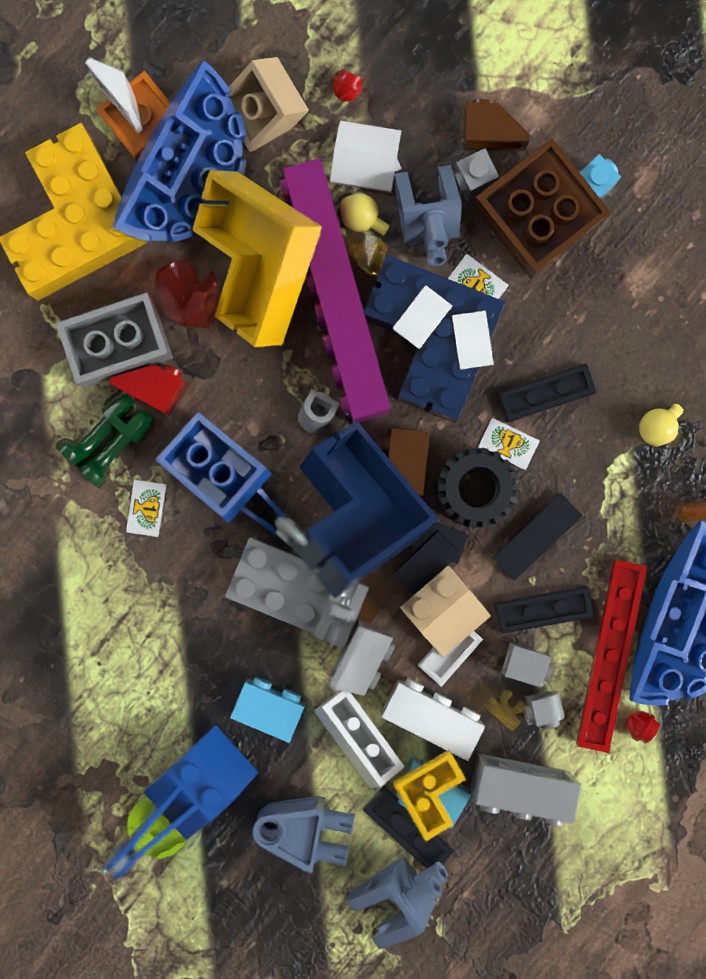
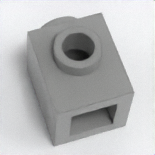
(475, 174)

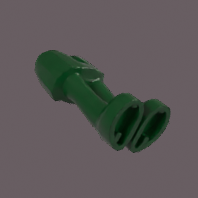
(113, 412)

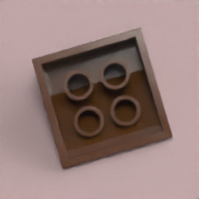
(541, 208)

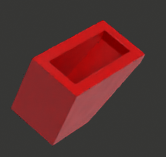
(152, 386)

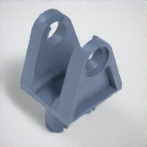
(430, 222)
(298, 831)
(409, 891)

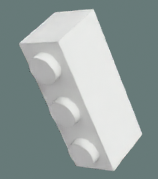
(433, 718)
(359, 739)

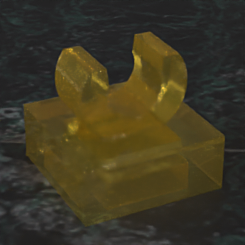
(369, 255)
(504, 712)

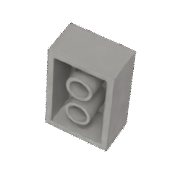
(114, 340)
(525, 789)

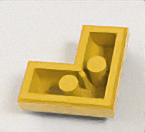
(421, 791)

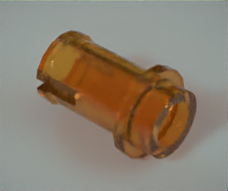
(692, 511)

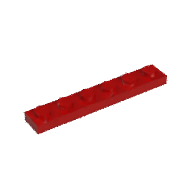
(611, 656)

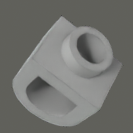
(317, 411)
(544, 709)

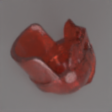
(184, 298)

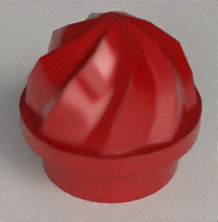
(347, 86)
(642, 726)

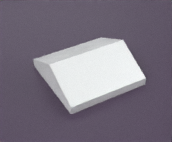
(118, 90)
(365, 156)

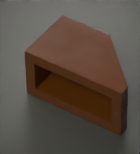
(492, 128)
(408, 454)

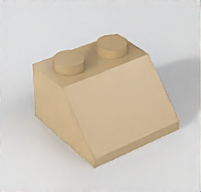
(266, 101)
(445, 611)

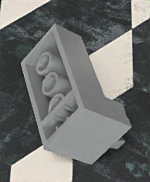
(291, 592)

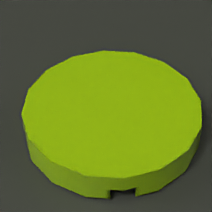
(166, 846)

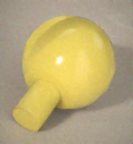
(360, 213)
(660, 425)

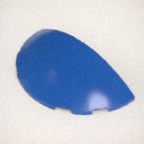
(192, 137)
(673, 636)

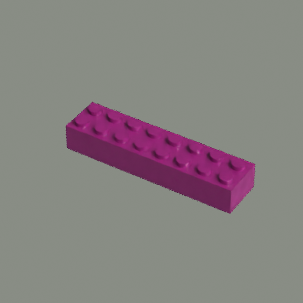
(338, 297)

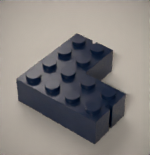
(435, 368)
(373, 510)

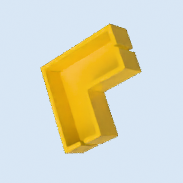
(79, 230)
(268, 253)

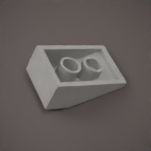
(361, 659)

